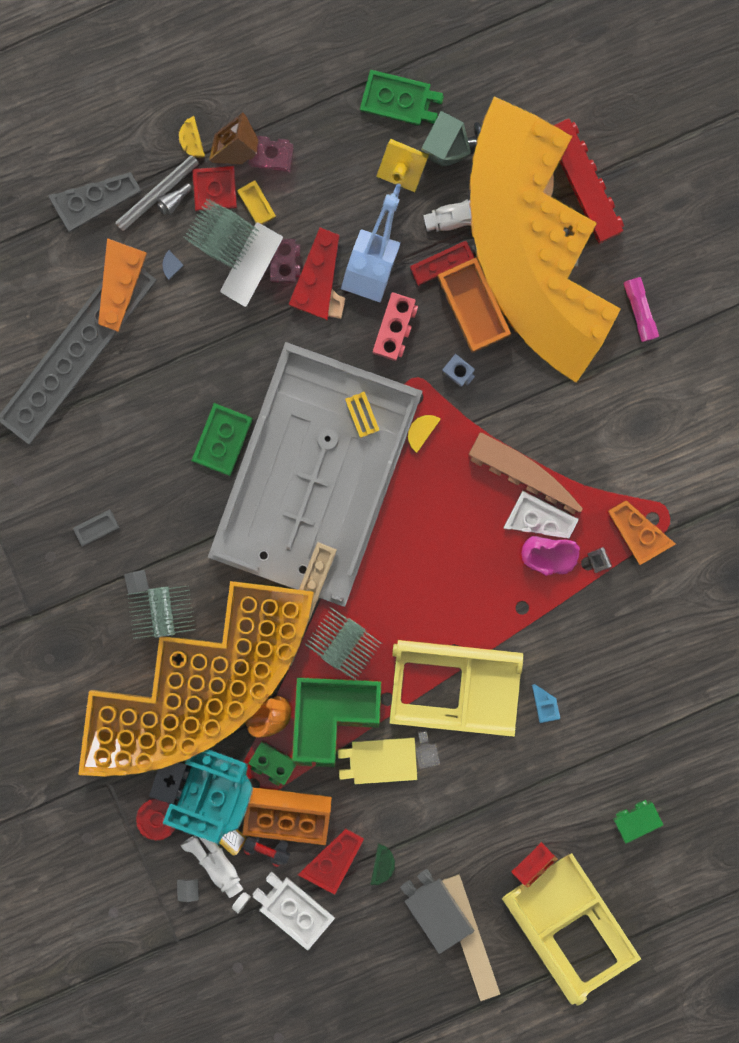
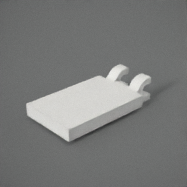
(293, 911)

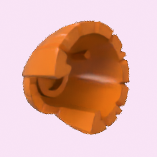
(270, 718)

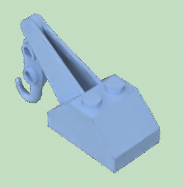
(373, 256)

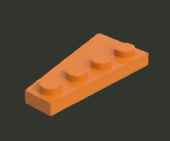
(120, 277)

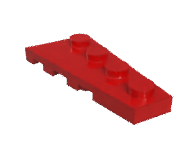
(316, 279)

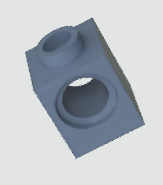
(455, 362)

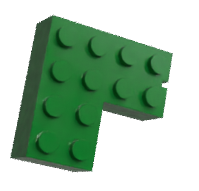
(323, 707)

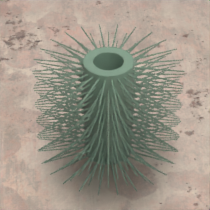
(221, 234)
(161, 612)
(343, 644)

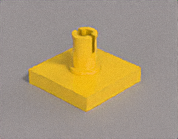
(402, 165)

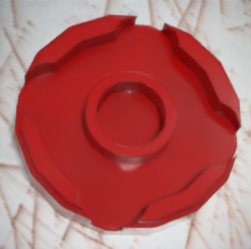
(151, 818)

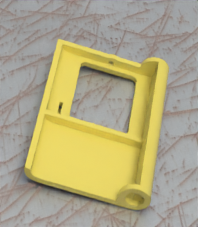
(486, 690)
(553, 903)

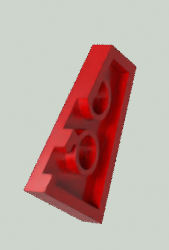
(333, 862)

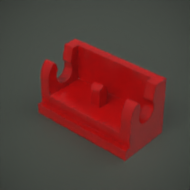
(534, 865)

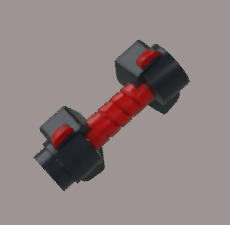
(278, 855)

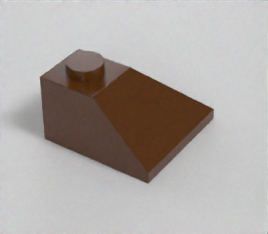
(234, 142)

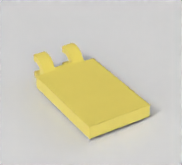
(380, 761)

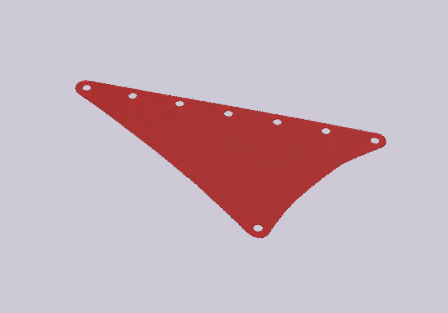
(446, 568)

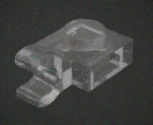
(426, 753)

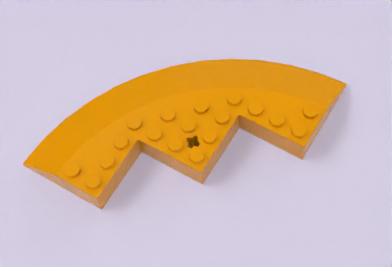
(524, 240)
(205, 694)

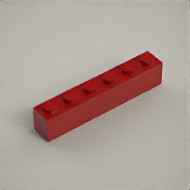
(587, 186)

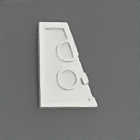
(540, 517)

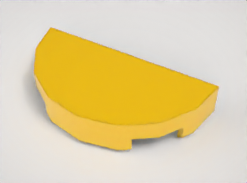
(190, 138)
(420, 430)

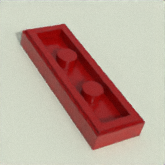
(441, 262)

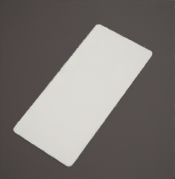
(244, 281)

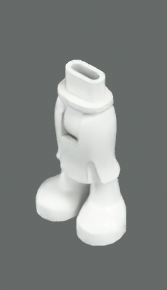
(449, 217)
(215, 863)

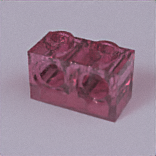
(279, 261)

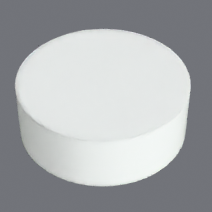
(241, 902)

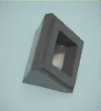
(599, 559)
(136, 582)
(187, 890)

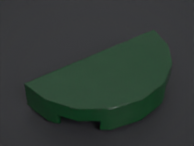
(383, 865)

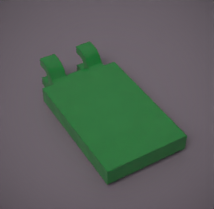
(399, 98)

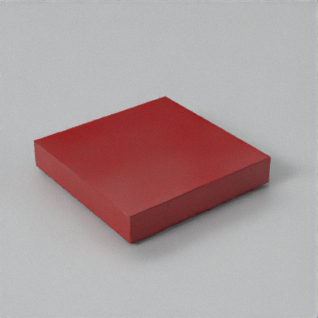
(216, 185)

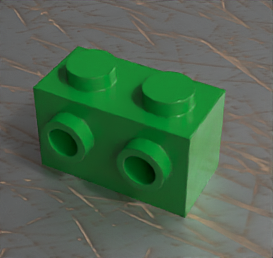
(272, 763)
(637, 821)

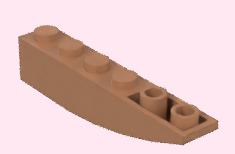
(520, 470)

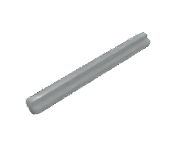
(157, 192)

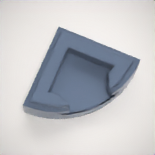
(171, 265)

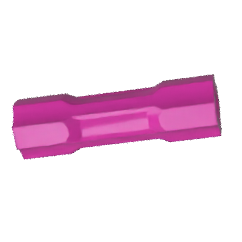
(641, 310)

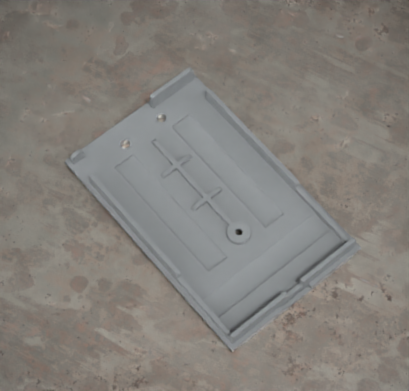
(311, 490)

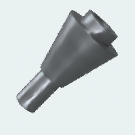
(169, 202)

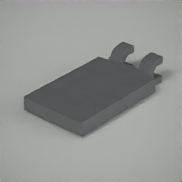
(437, 912)

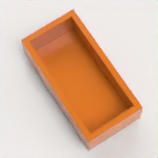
(474, 305)

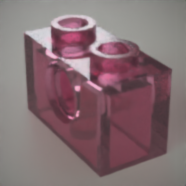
(281, 161)

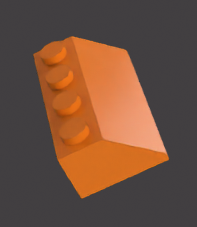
(287, 816)

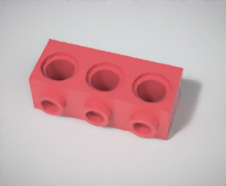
(393, 315)

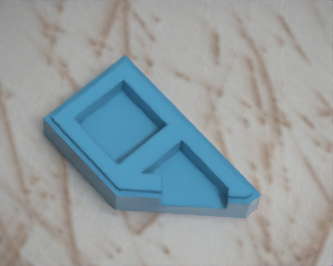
(545, 704)

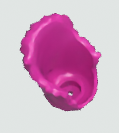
(550, 555)

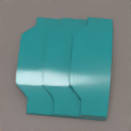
(212, 797)

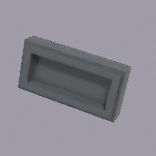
(96, 527)

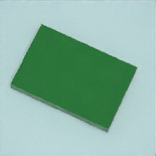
(222, 439)

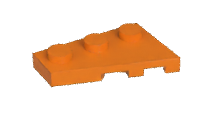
(639, 533)

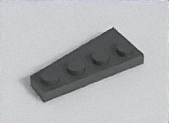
(90, 201)

